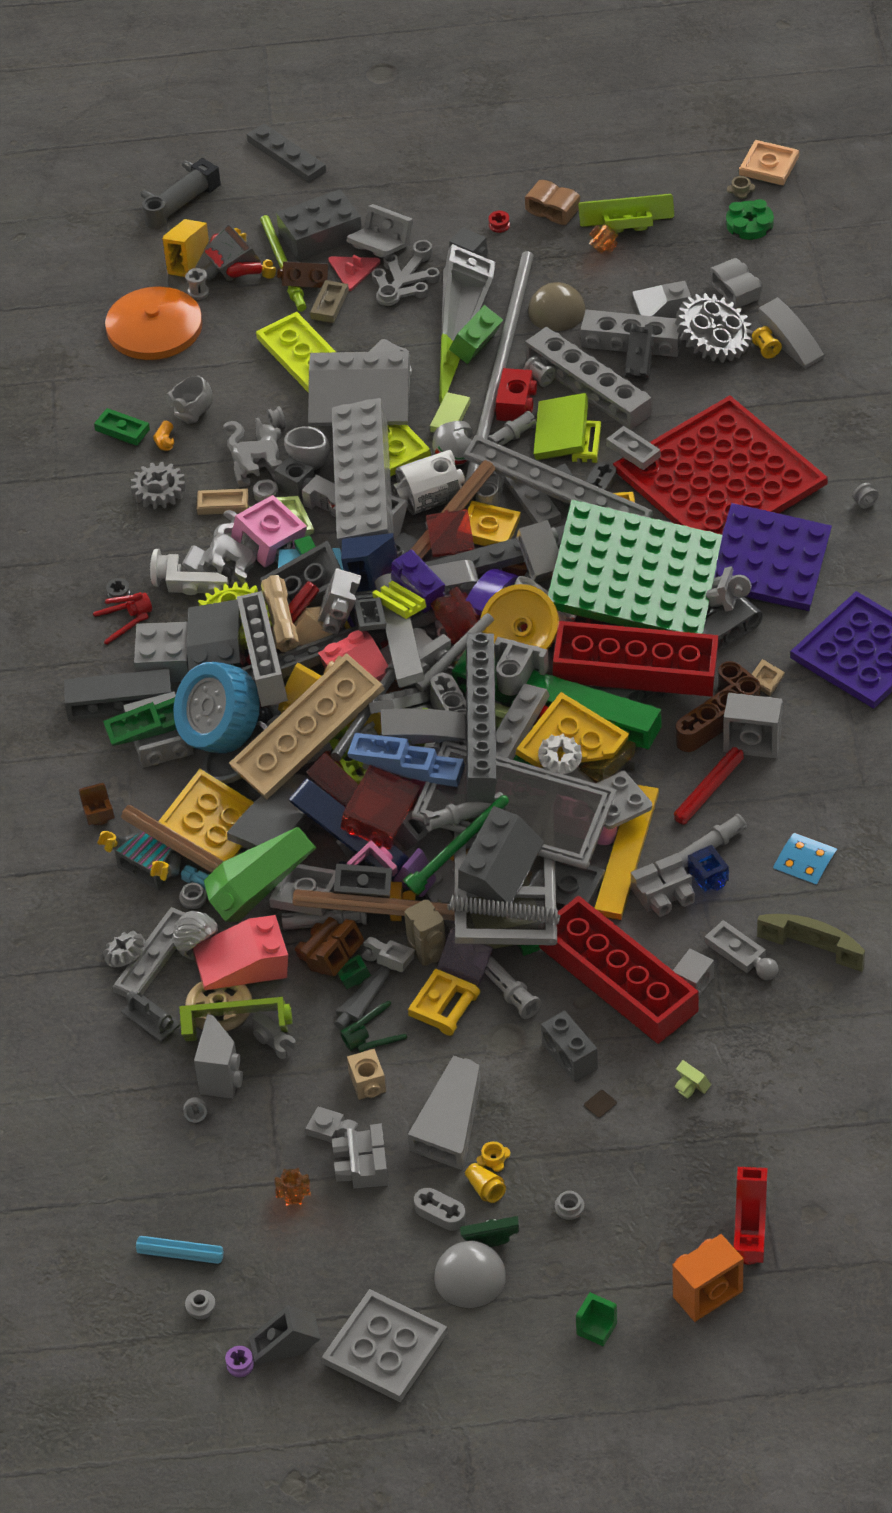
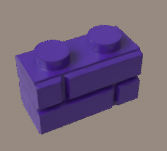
(417, 577)

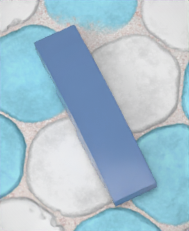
(398, 757)

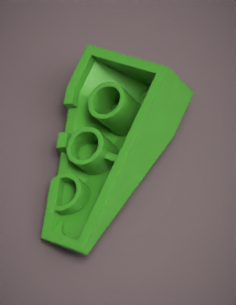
(250, 876)

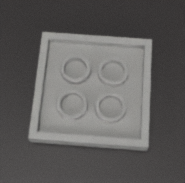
(384, 1345)

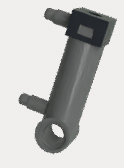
(202, 177)

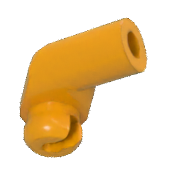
(162, 438)

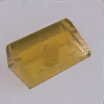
(603, 769)

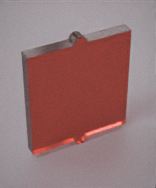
(450, 532)

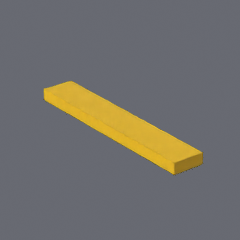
(624, 860)

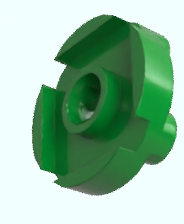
(740, 212)

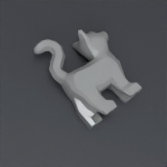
(253, 455)
(229, 553)

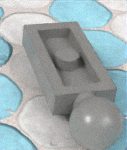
(741, 950)

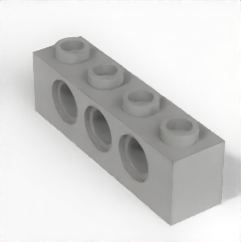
(612, 332)

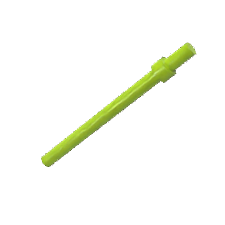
(295, 293)

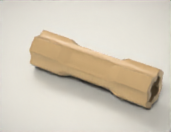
(283, 629)

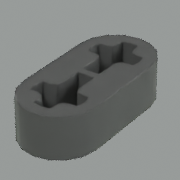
(609, 478)

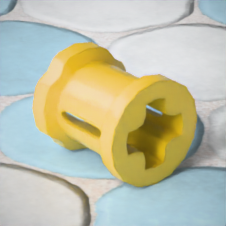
(766, 342)

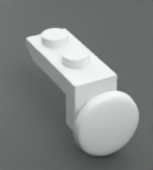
(183, 582)

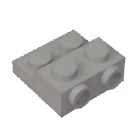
(302, 878)

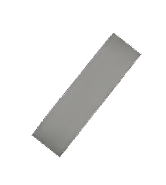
(441, 1207)

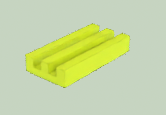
(594, 454)
(403, 598)

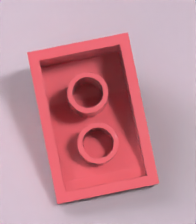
(243, 954)

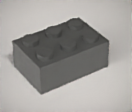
(318, 224)

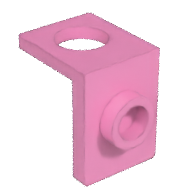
(382, 855)

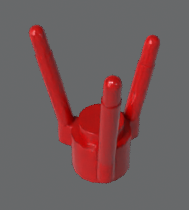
(136, 604)

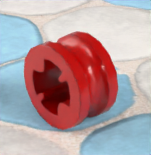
(499, 216)

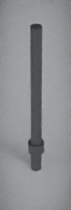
(362, 717)

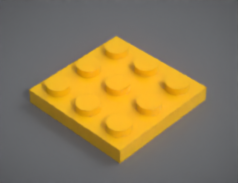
(206, 814)

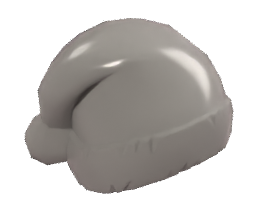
(307, 446)

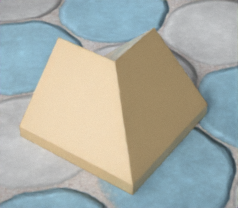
(309, 627)

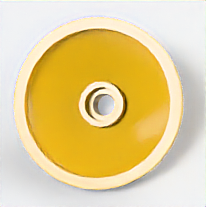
(519, 606)

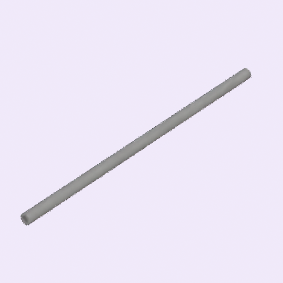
(503, 350)

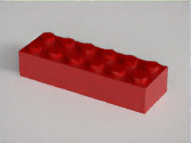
(636, 658)
(622, 971)

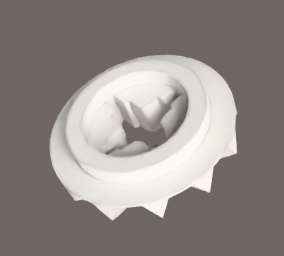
(548, 756)

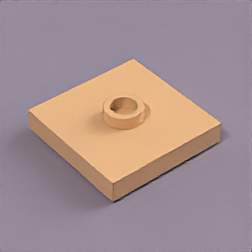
(769, 162)

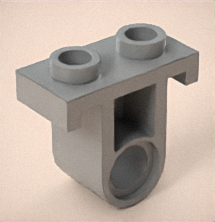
(516, 664)

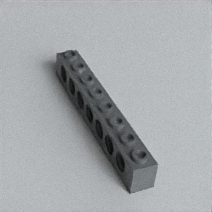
(480, 718)

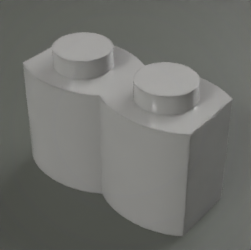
(735, 282)

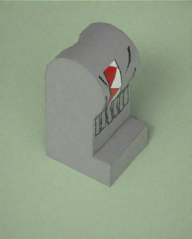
(320, 493)

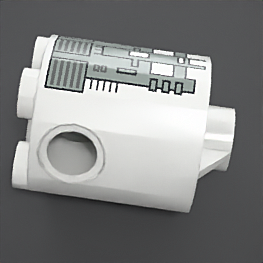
(428, 482)

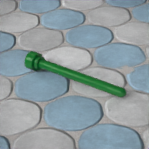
(417, 881)

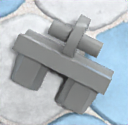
(727, 589)

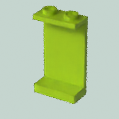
(190, 1012)

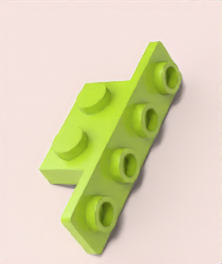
(626, 212)

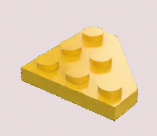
(595, 734)

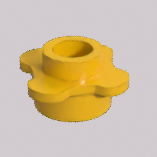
(493, 1149)

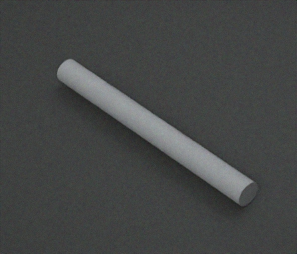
(454, 652)

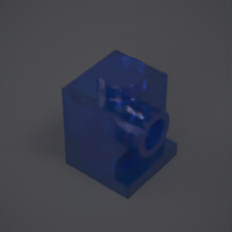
(711, 873)

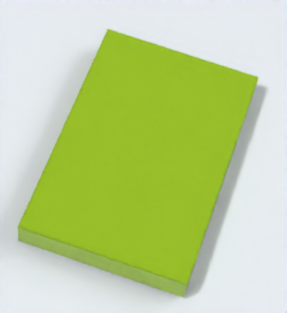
(561, 426)

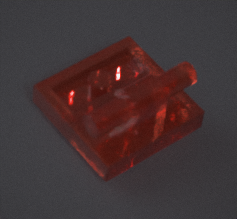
(455, 614)

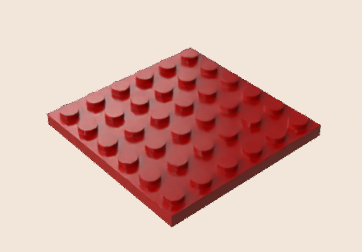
(720, 461)

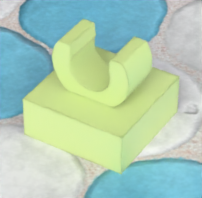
(690, 1080)

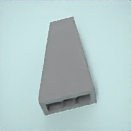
(448, 1116)

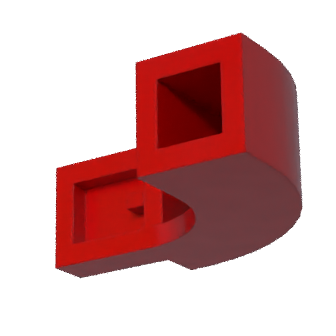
(750, 1213)

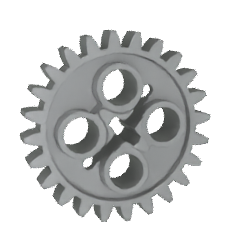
(713, 327)

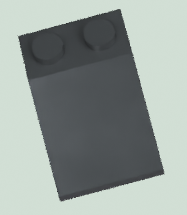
(313, 566)
(215, 634)

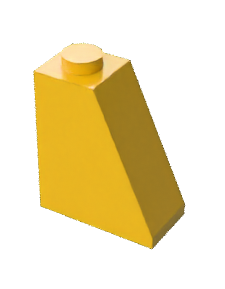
(184, 246)

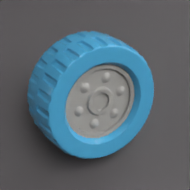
(217, 707)

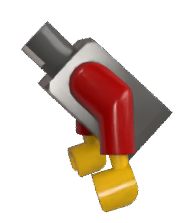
(234, 257)

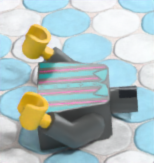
(143, 857)

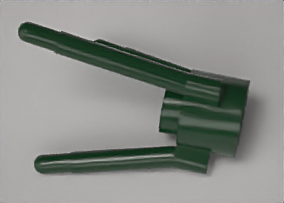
(356, 1034)

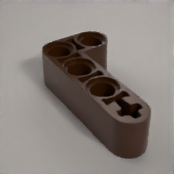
(708, 718)

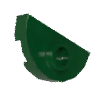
(492, 1231)

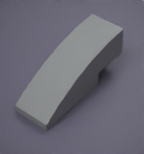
(790, 332)
(423, 725)

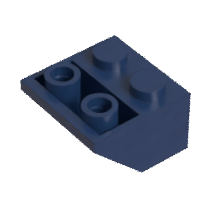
(369, 558)

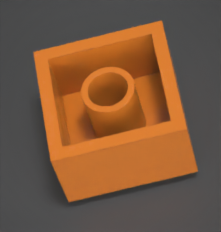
(707, 1277)

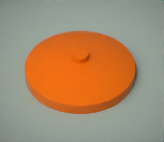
(153, 323)

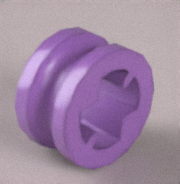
(242, 1369)

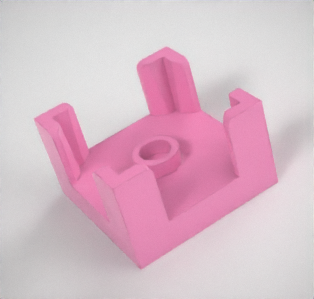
(269, 526)

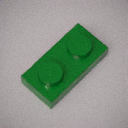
(121, 426)

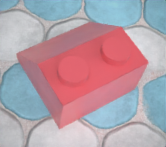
(361, 648)

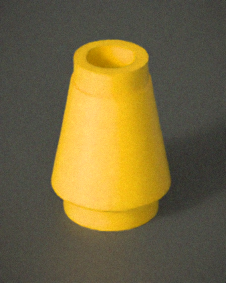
(486, 1183)

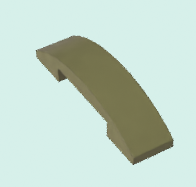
(812, 932)

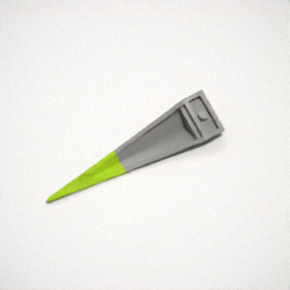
(464, 289)

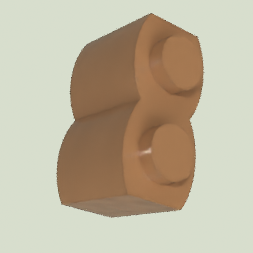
(552, 202)

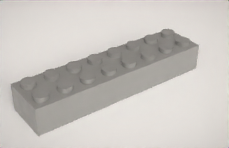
(361, 470)

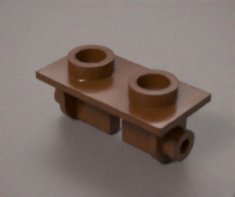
(303, 274)

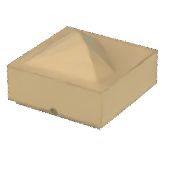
(768, 676)

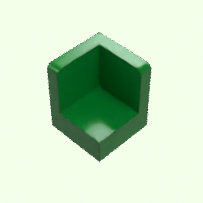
(596, 1319)

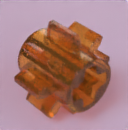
(603, 238)
(292, 1186)

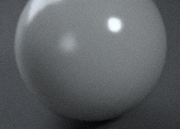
(470, 1274)

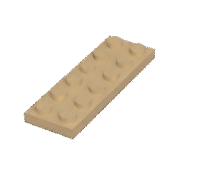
(306, 726)

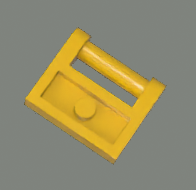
(436, 996)

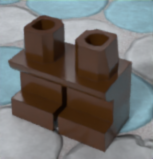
(330, 946)

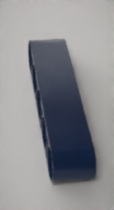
(328, 814)

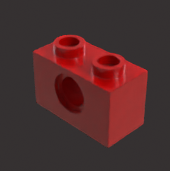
(515, 394)

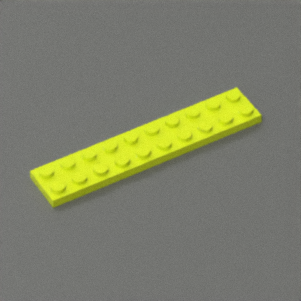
(292, 342)

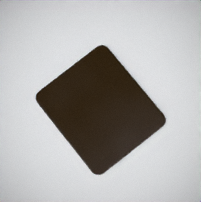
(600, 1103)

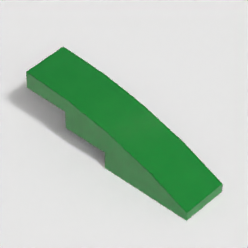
(141, 723)

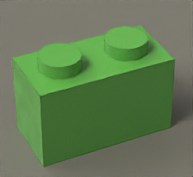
(475, 334)

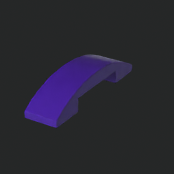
(487, 586)

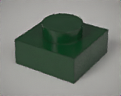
(354, 972)

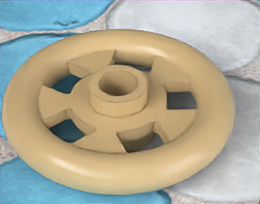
(230, 1022)

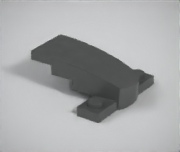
(270, 816)

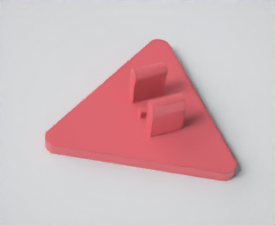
(353, 269)

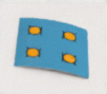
(804, 858)

